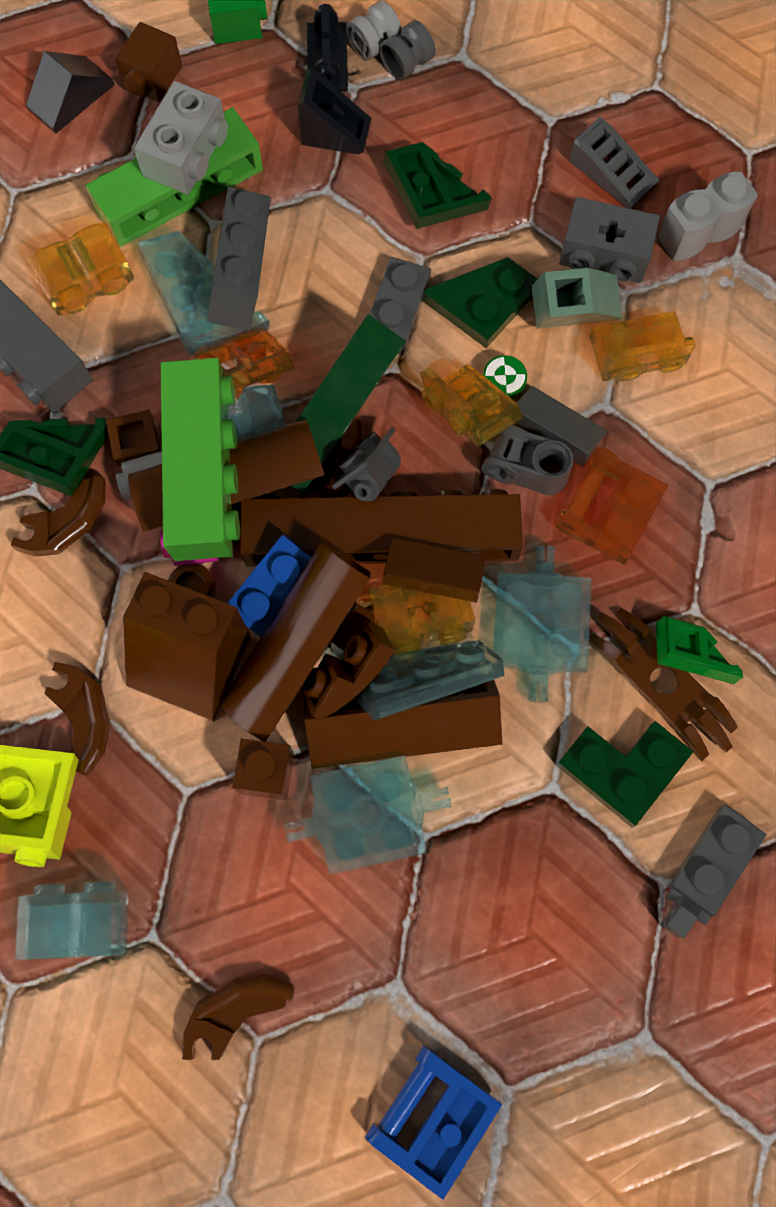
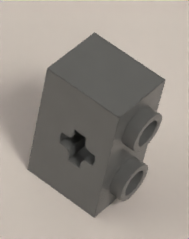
(609, 239)

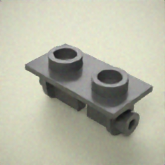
(369, 466)

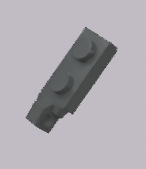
(401, 297)
(711, 870)

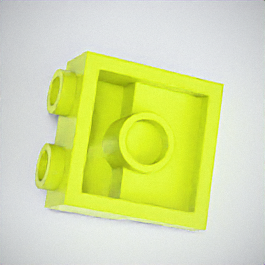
(34, 802)

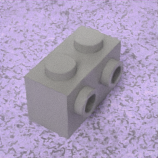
(181, 138)

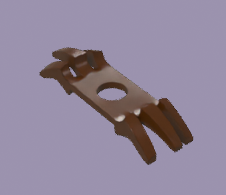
(684, 702)

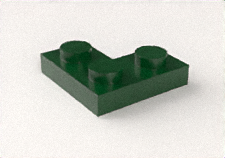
(628, 782)

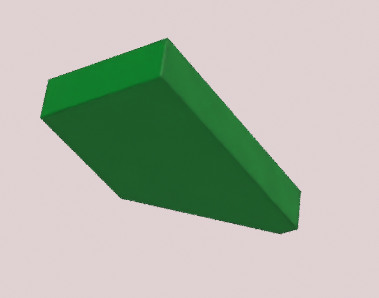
(692, 650)

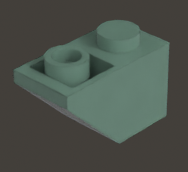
(576, 297)

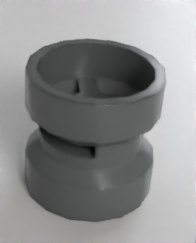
(407, 50)

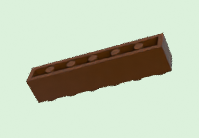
(364, 529)

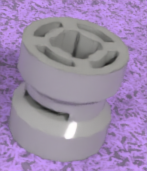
(369, 31)

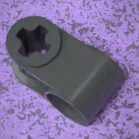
(524, 461)

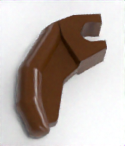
(64, 526)
(87, 711)
(228, 1007)

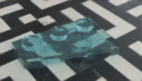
(185, 286)
(428, 675)

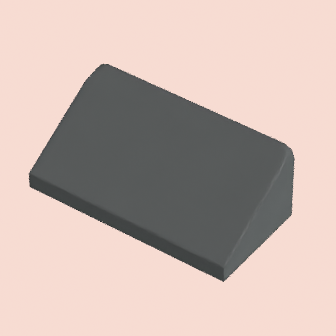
(557, 422)

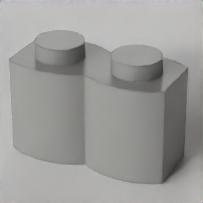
(706, 215)

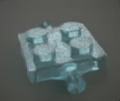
(542, 622)
(367, 815)

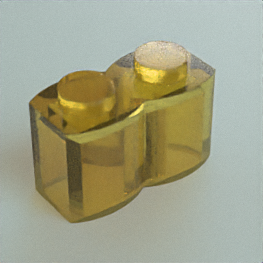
(81, 269)

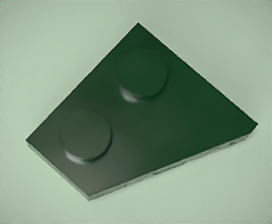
(430, 186)
(483, 299)
(51, 451)

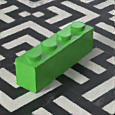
(138, 205)
(197, 460)

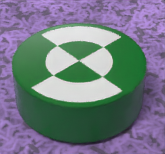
(507, 374)

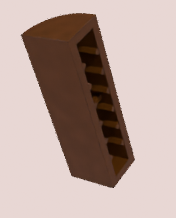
(262, 463)
(294, 641)
(442, 725)

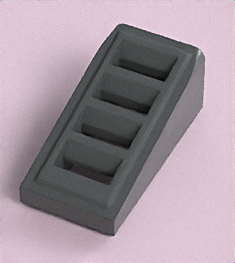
(611, 144)

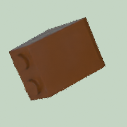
(182, 645)

